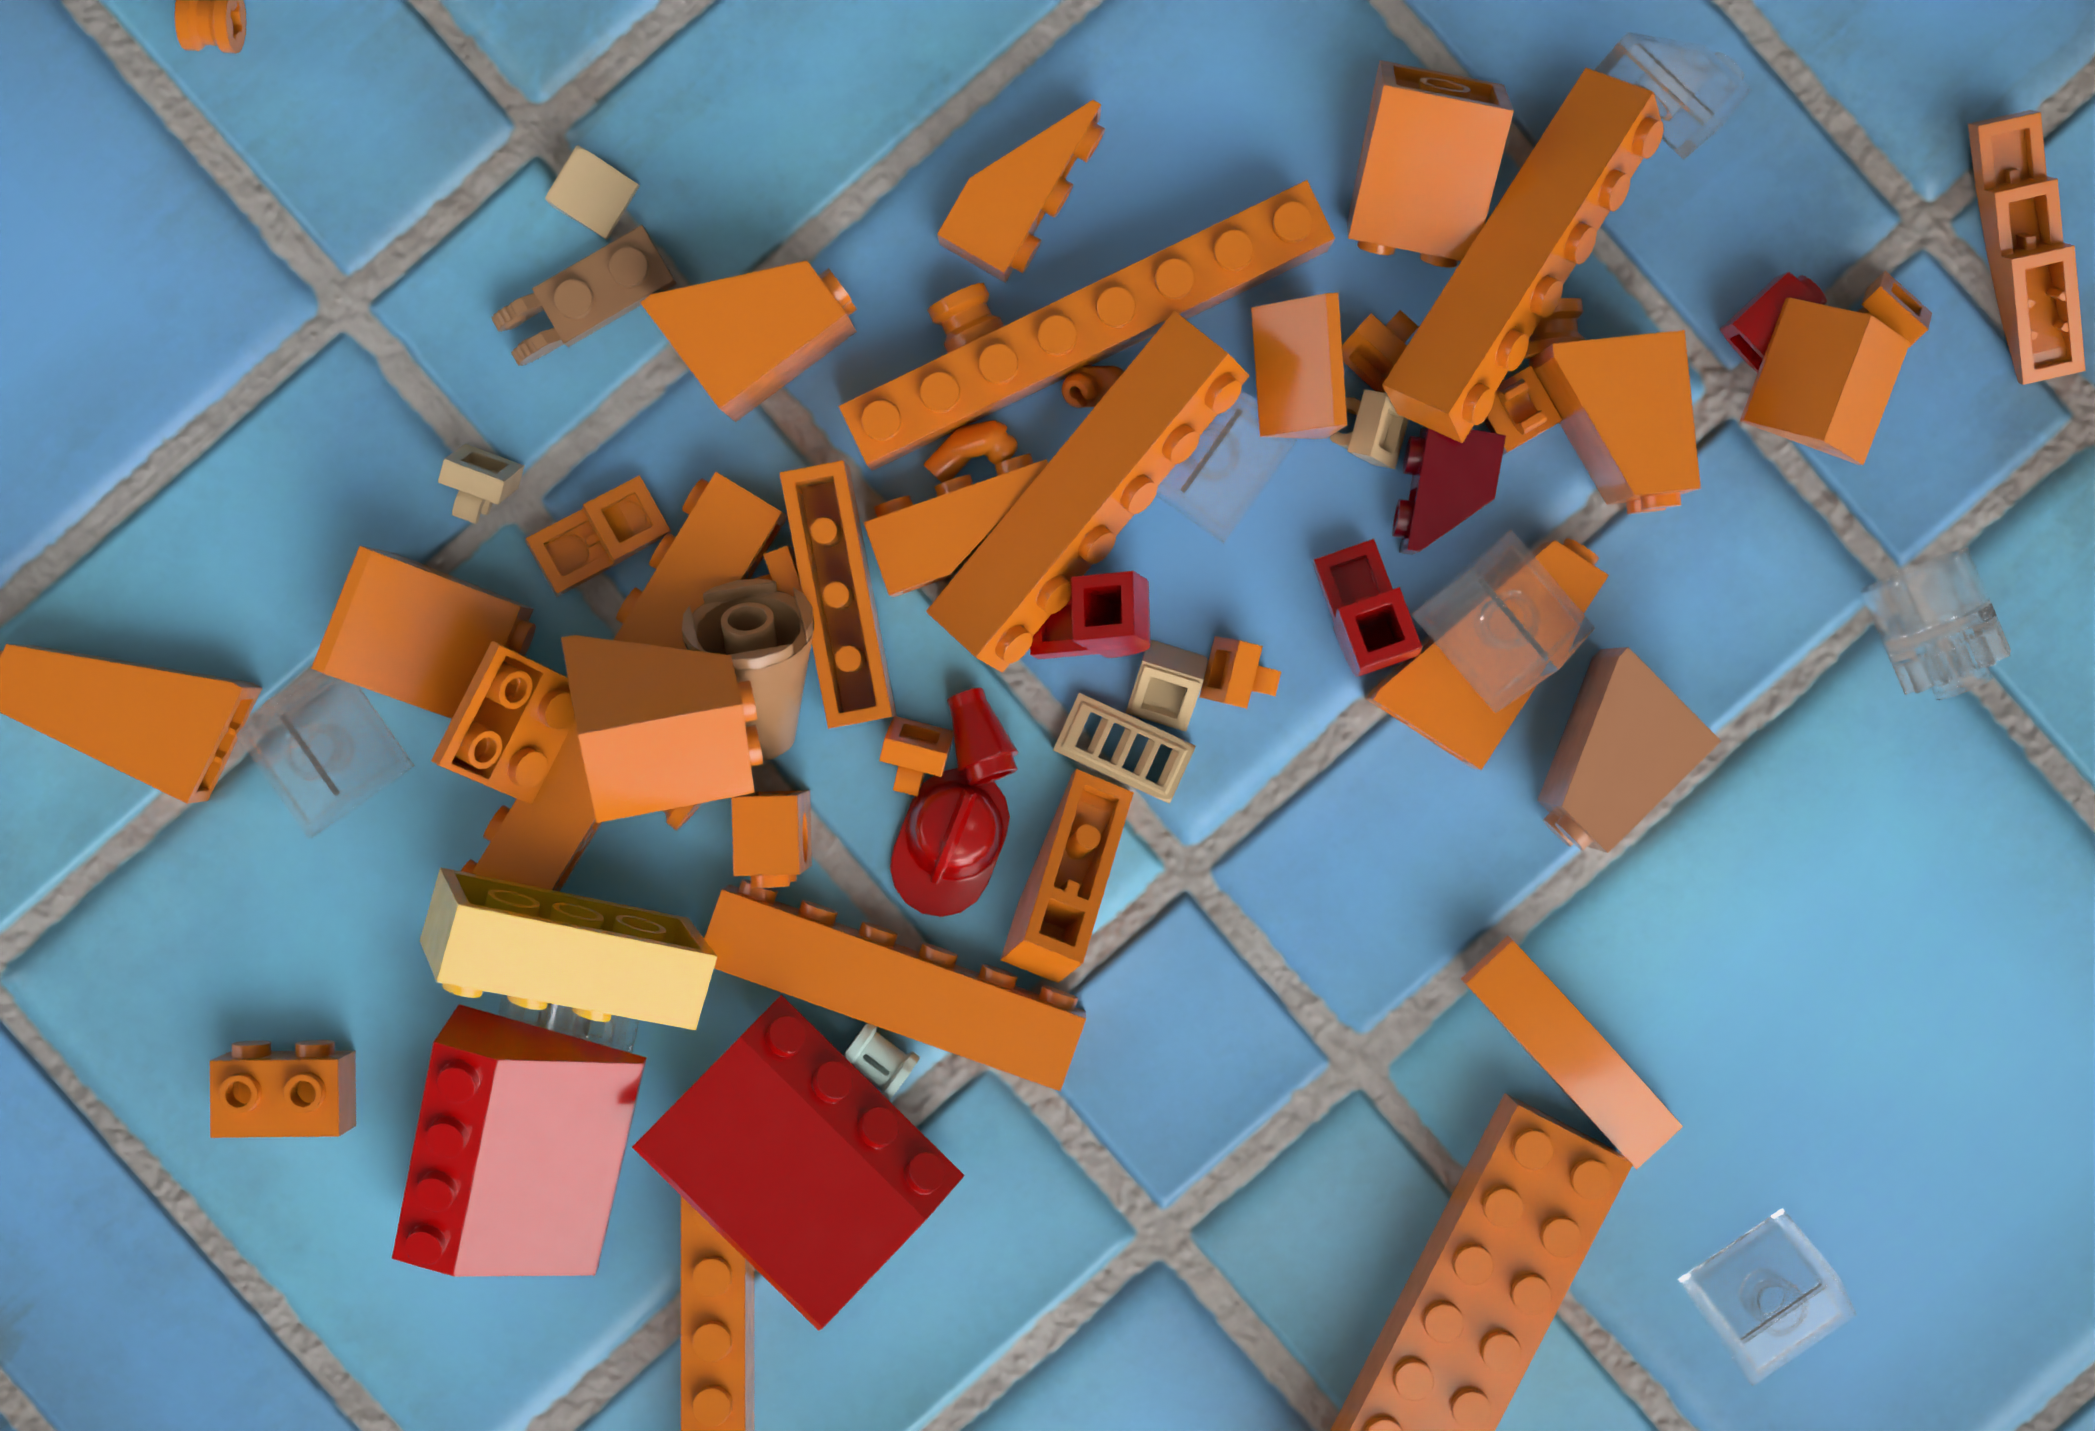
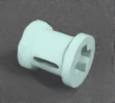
(880, 1060)

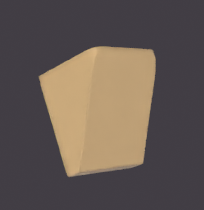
(591, 192)
(1167, 685)

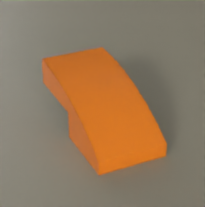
(598, 536)

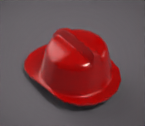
(949, 844)

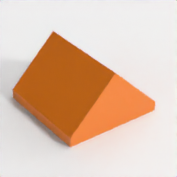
(1299, 367)
(1826, 378)

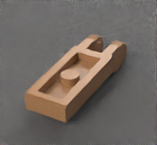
(588, 294)

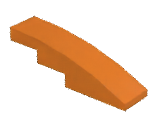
(2025, 247)
(1571, 1052)

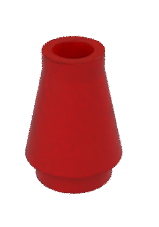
(980, 740)

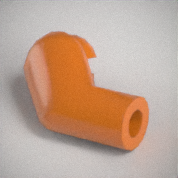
(1089, 385)
(970, 442)

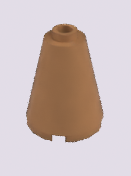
(769, 645)

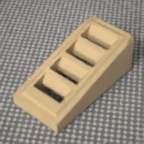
(1172, 771)

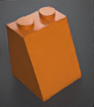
(1428, 163)
(754, 330)
(1627, 415)
(416, 631)
(659, 725)

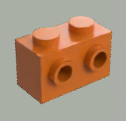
(282, 1091)

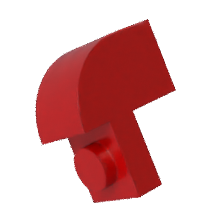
(1365, 609)
(1103, 617)

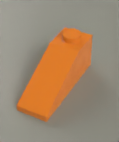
(1068, 879)

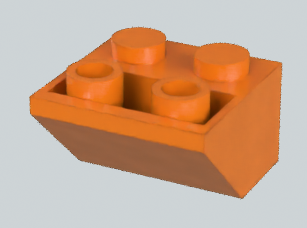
(508, 724)

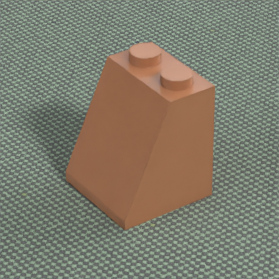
(1619, 752)

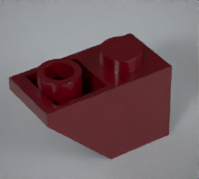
(1446, 484)

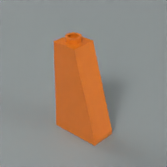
(1439, 701)
(136, 717)

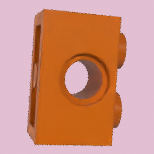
(771, 836)

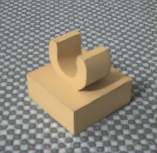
(1376, 431)
(480, 480)

